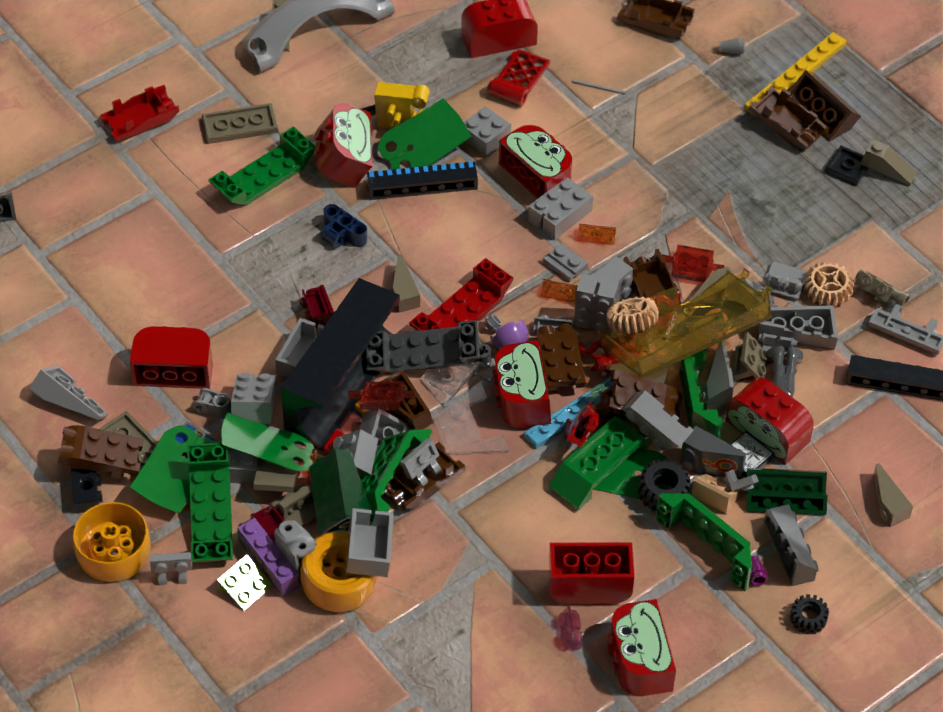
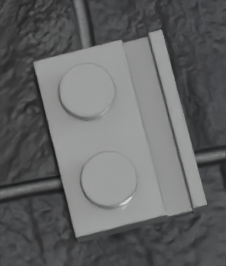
(565, 262)

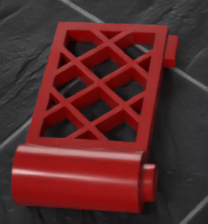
(511, 89)

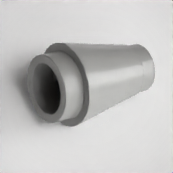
(732, 46)

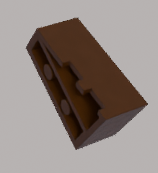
(411, 410)

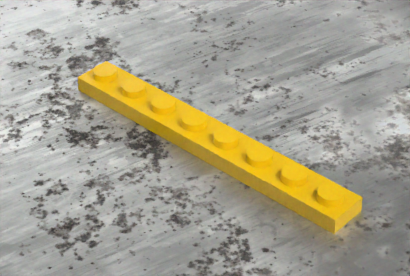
(809, 62)

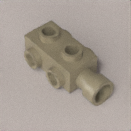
(882, 290)

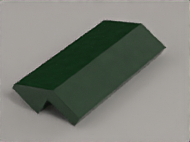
(779, 487)

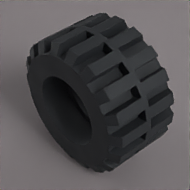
(665, 473)

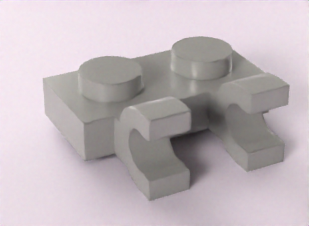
(421, 458)
(171, 562)

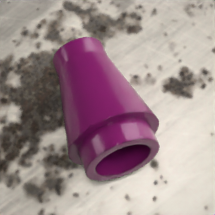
(758, 573)

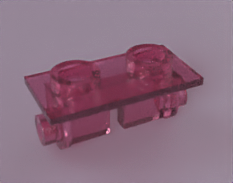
(568, 622)

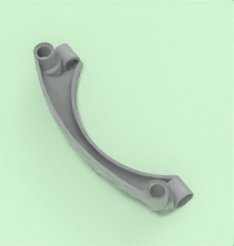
(278, 26)

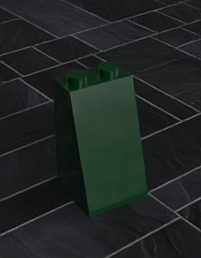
(336, 491)

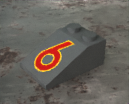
(710, 455)

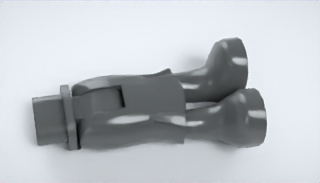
(784, 374)

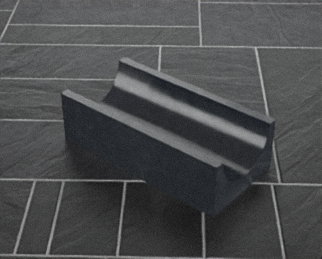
(335, 363)

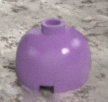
(510, 334)

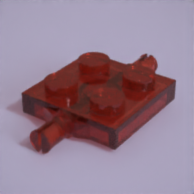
(692, 263)
(382, 395)

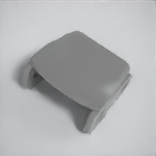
(294, 542)

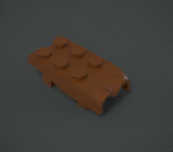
(658, 16)
(788, 118)
(650, 275)
(561, 356)
(626, 386)
(100, 450)
(410, 495)

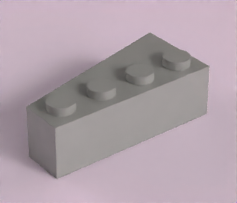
(804, 323)

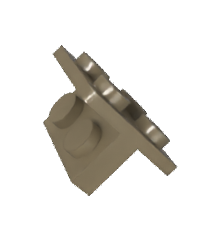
(749, 359)
(297, 505)

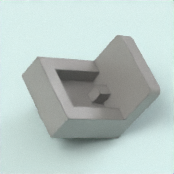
(745, 483)

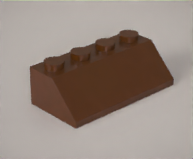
(825, 103)

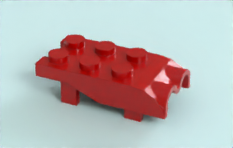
(140, 113)

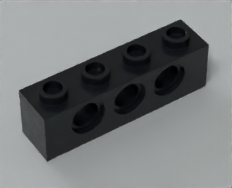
(83, 498)

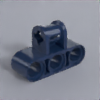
(342, 227)

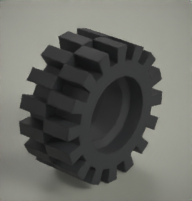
(809, 604)

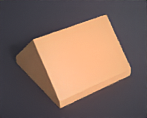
(714, 493)

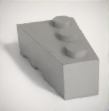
(655, 422)

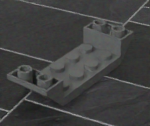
(424, 349)

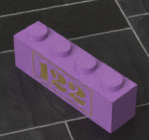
(268, 557)

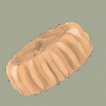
(824, 286)
(632, 315)

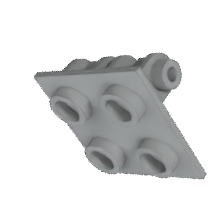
(785, 280)

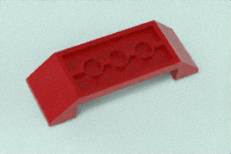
(470, 301)

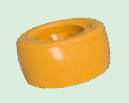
(108, 528)
(331, 586)

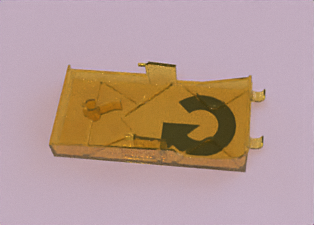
(690, 327)

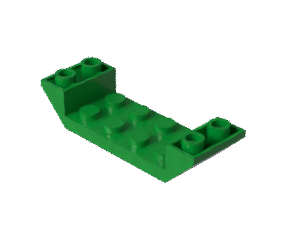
(267, 170)
(696, 415)
(597, 460)
(385, 462)
(210, 502)
(709, 528)

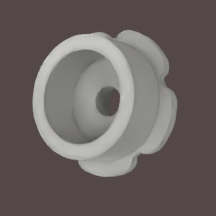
(493, 322)

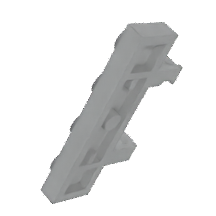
(909, 332)

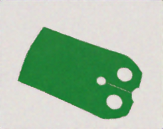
(430, 133)
(265, 442)
(166, 472)
(623, 478)

